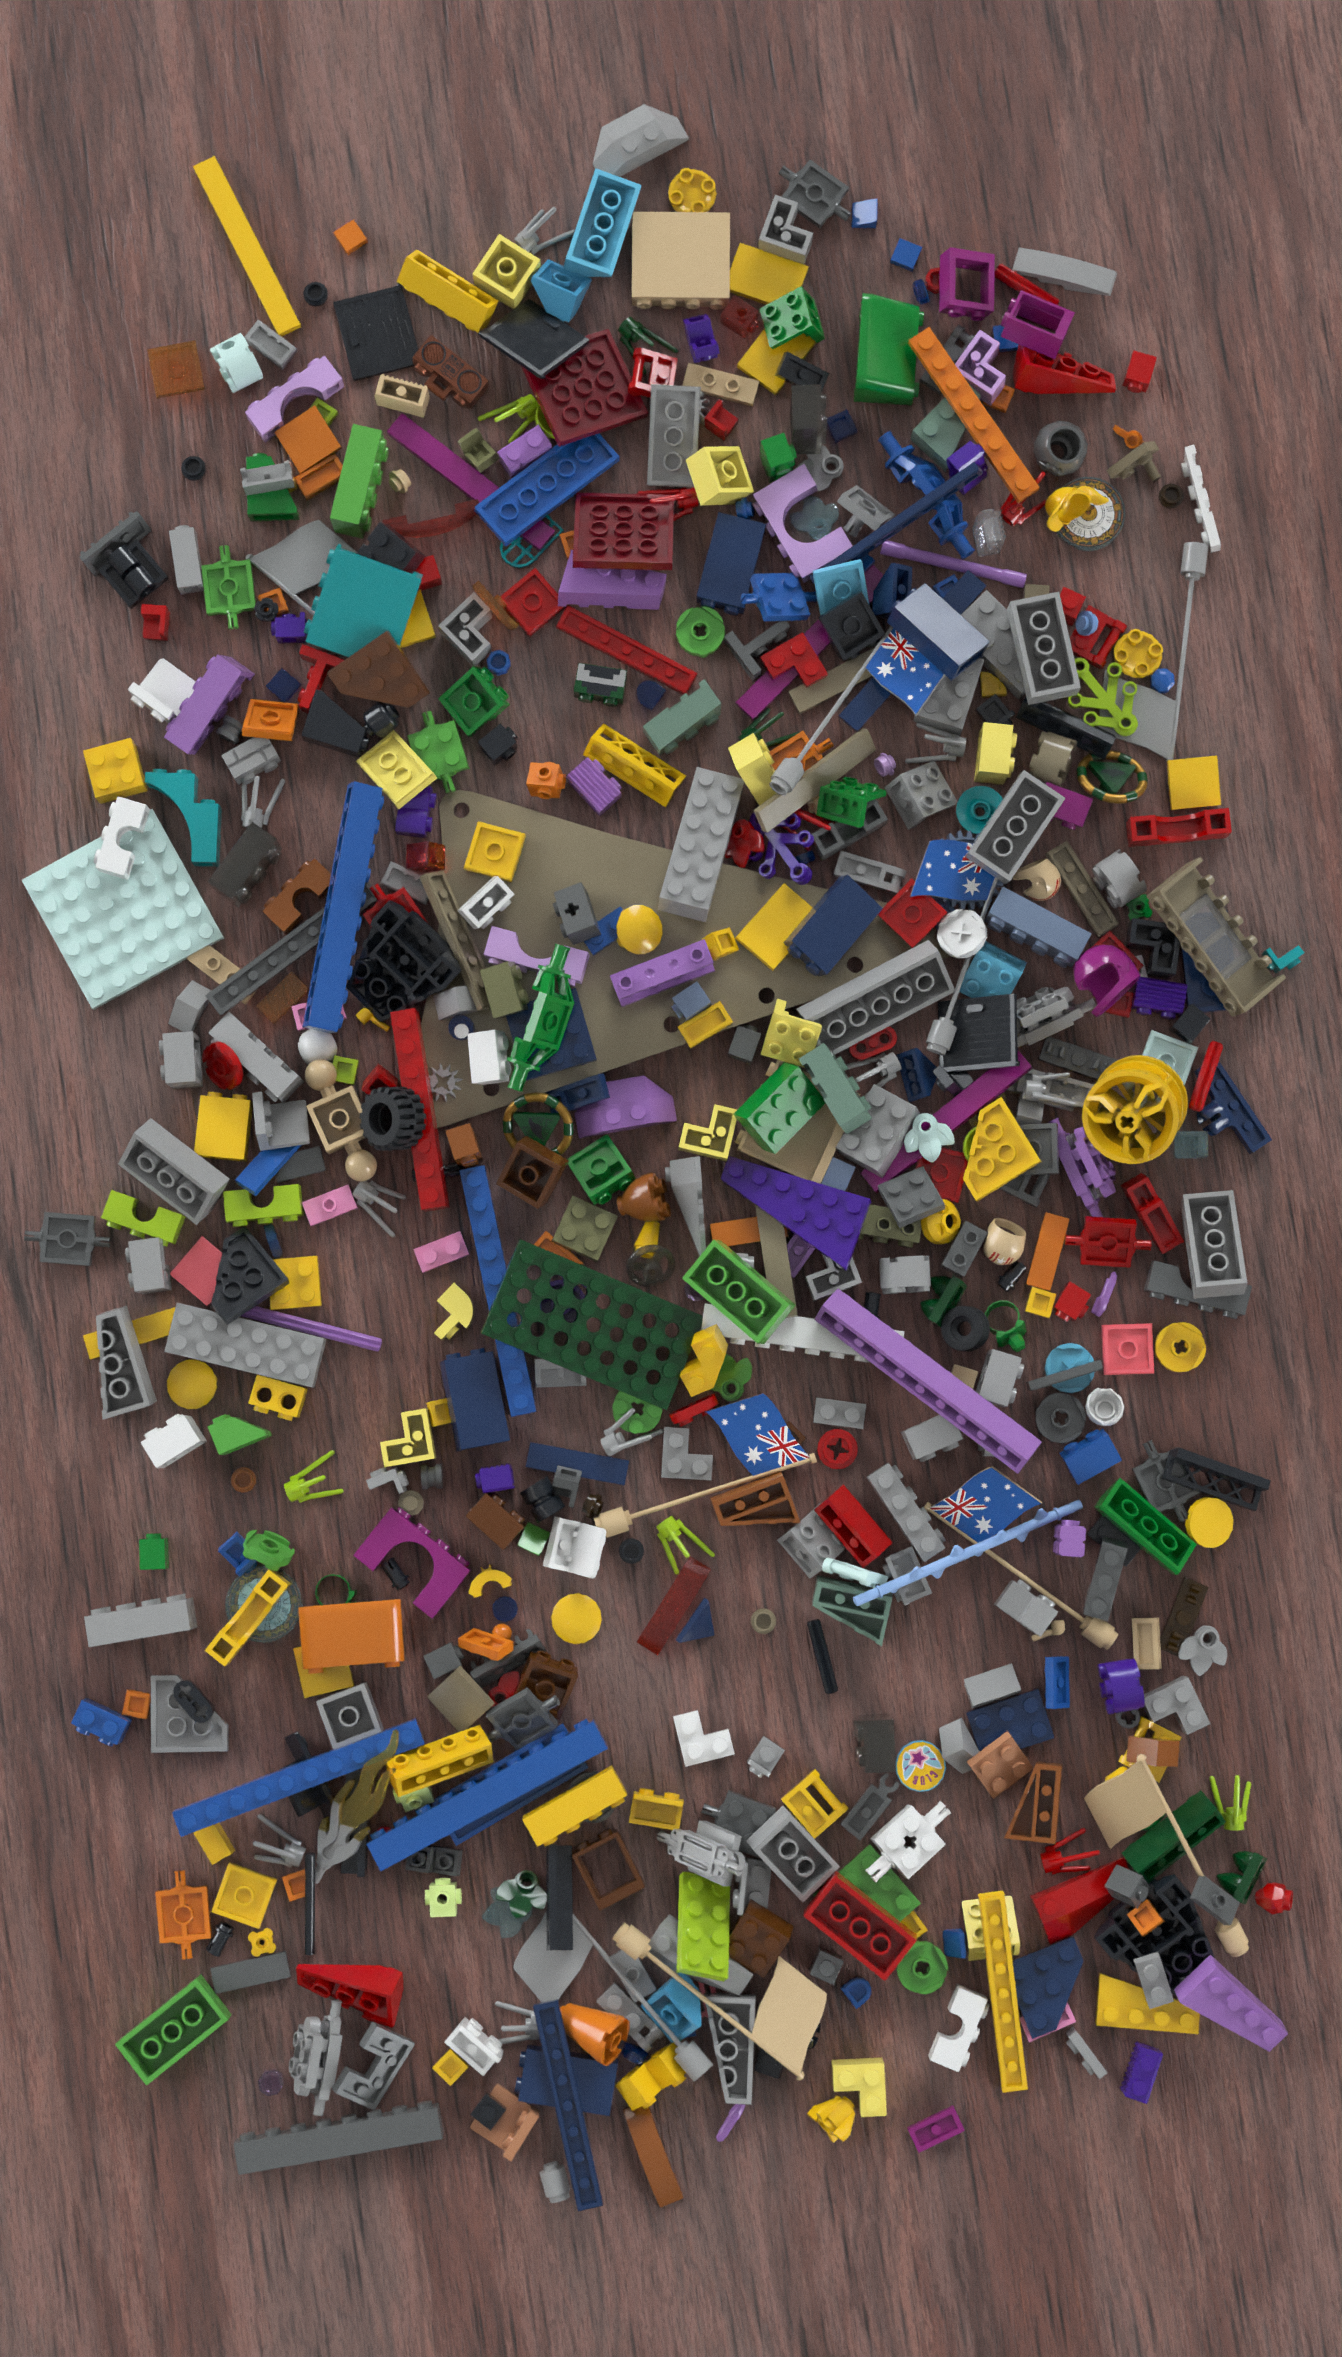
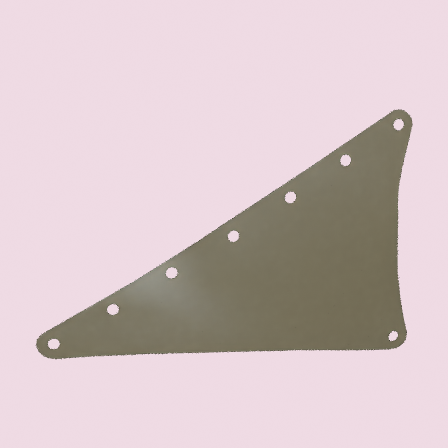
(615, 875)

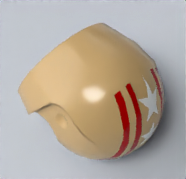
(1044, 879)
(1003, 1246)

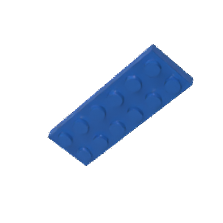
(545, 486)
(489, 1819)

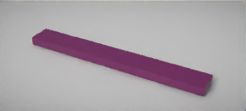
(456, 471)
(766, 690)
(956, 1113)

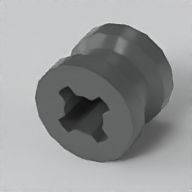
(230, 730)
(432, 1476)

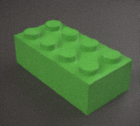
(358, 481)
(739, 1291)
(173, 2029)

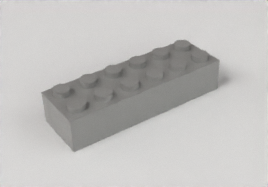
(701, 844)
(879, 997)
(245, 1345)

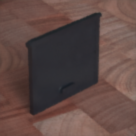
(376, 332)
(534, 338)
(983, 1034)

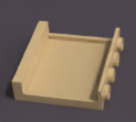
(680, 259)
(808, 1151)

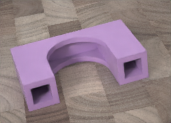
(775, 502)

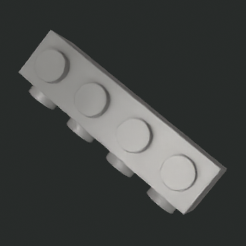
(906, 1513)

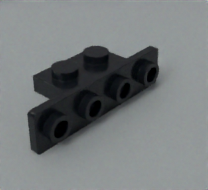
(312, 1797)

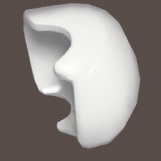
(317, 1045)
(1104, 1407)

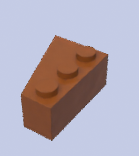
(756, 1503)
(1039, 1807)

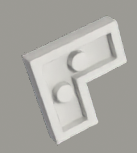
(697, 1746)

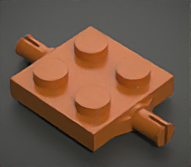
(793, 748)
(183, 1914)

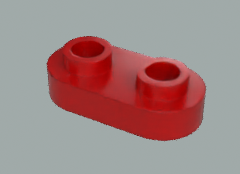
(873, 1044)
(684, 1414)

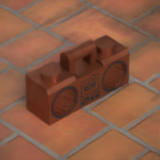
(443, 365)

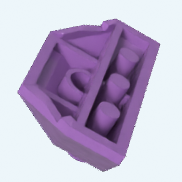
(631, 1105)

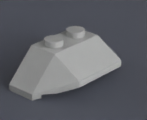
(636, 140)

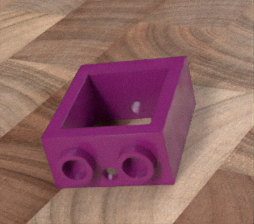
(969, 260)
(1041, 312)

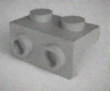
(383, 1476)
(901, 1564)

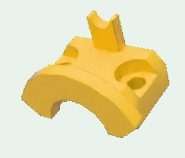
(488, 1575)

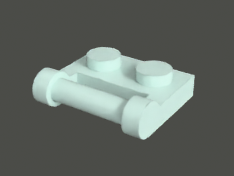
(853, 1572)

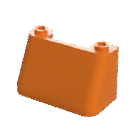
(351, 1634)

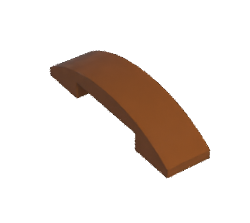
(653, 2155)

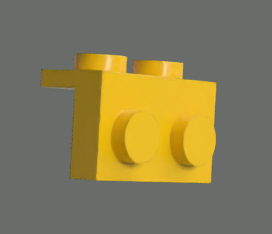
(656, 1809)

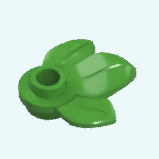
(735, 1374)

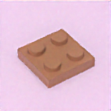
(1000, 1765)

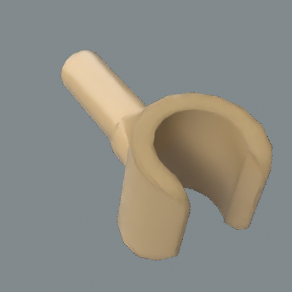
(1057, 1628)

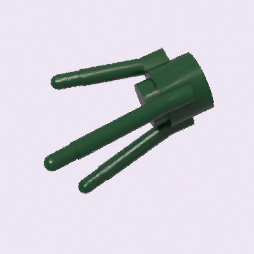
(634, 331)
(750, 729)

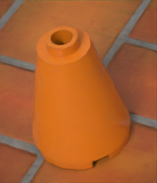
(595, 2031)

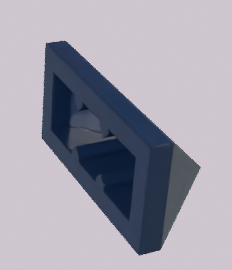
(916, 1074)
(698, 1625)

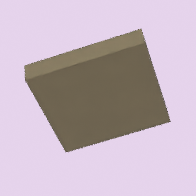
(460, 1699)

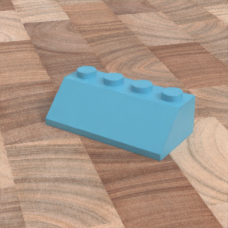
(602, 225)

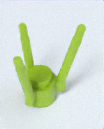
(524, 407)
(297, 1488)
(670, 1531)
(1234, 1815)

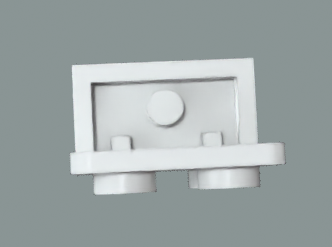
(162, 691)
(575, 1547)
(475, 2046)

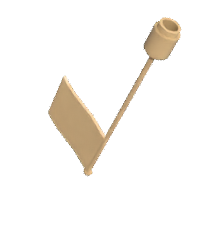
(1134, 1803)
(784, 2017)

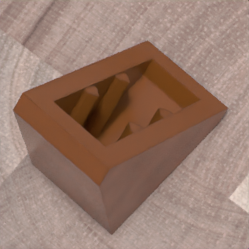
(1157, 1751)

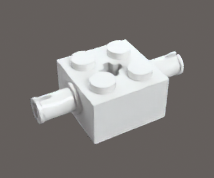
(891, 1841)

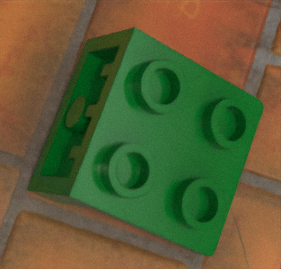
(791, 317)
(847, 800)

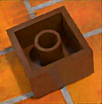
(532, 1172)
(496, 1520)
(758, 1938)

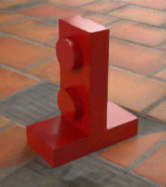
(316, 674)

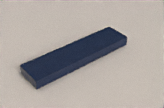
(592, 1465)

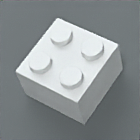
(173, 1441)

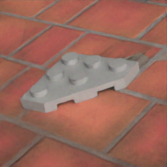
(174, 1729)

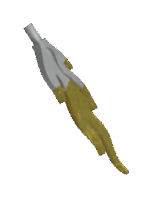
(345, 1817)

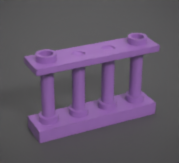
(663, 973)

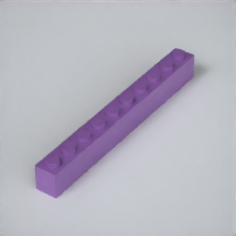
(927, 1380)

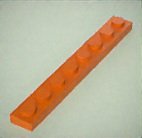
(973, 415)

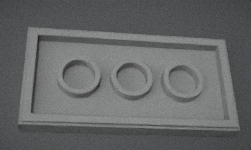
(672, 434)

